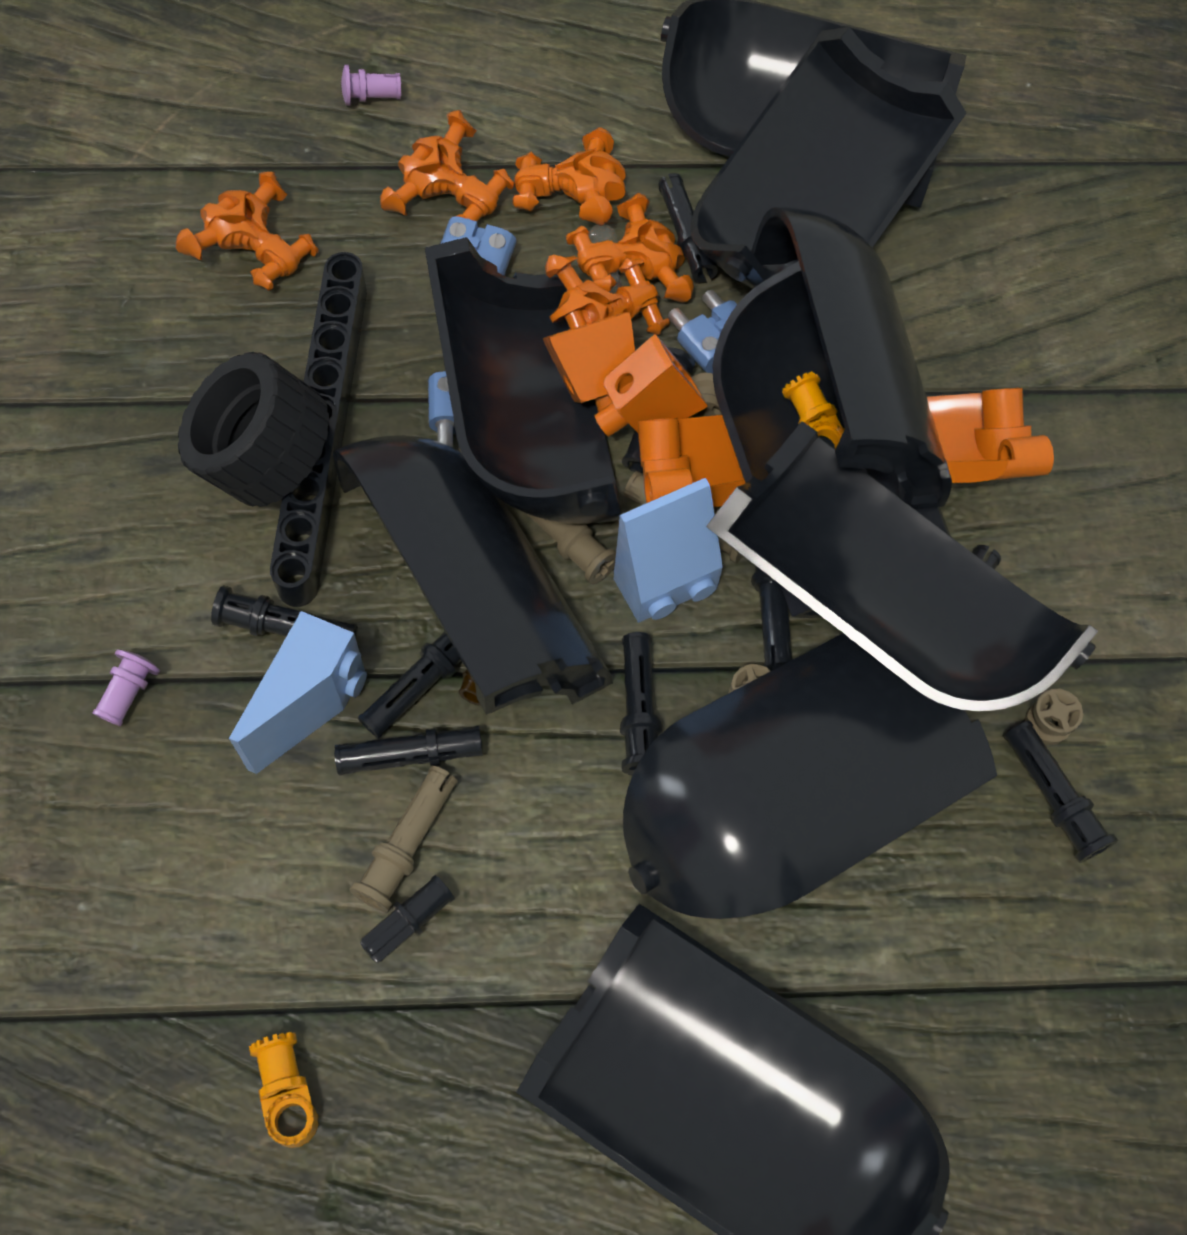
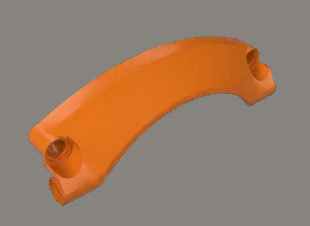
(978, 432)

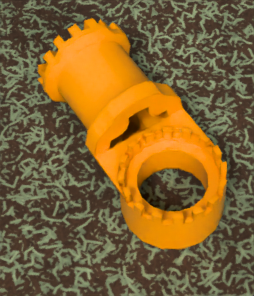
(814, 407)
(283, 1087)

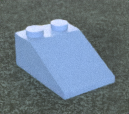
(668, 552)
(300, 691)

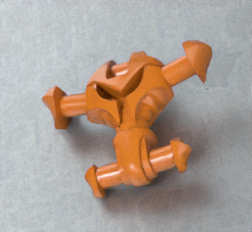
(437, 171)
(587, 177)
(241, 223)
(642, 240)
(589, 302)

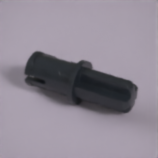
(406, 919)

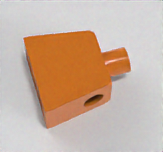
(590, 354)
(648, 388)

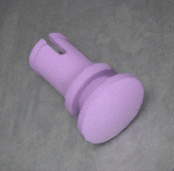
(369, 85)
(124, 686)

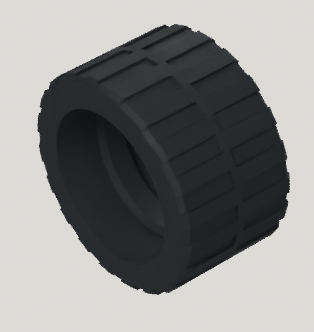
(253, 429)

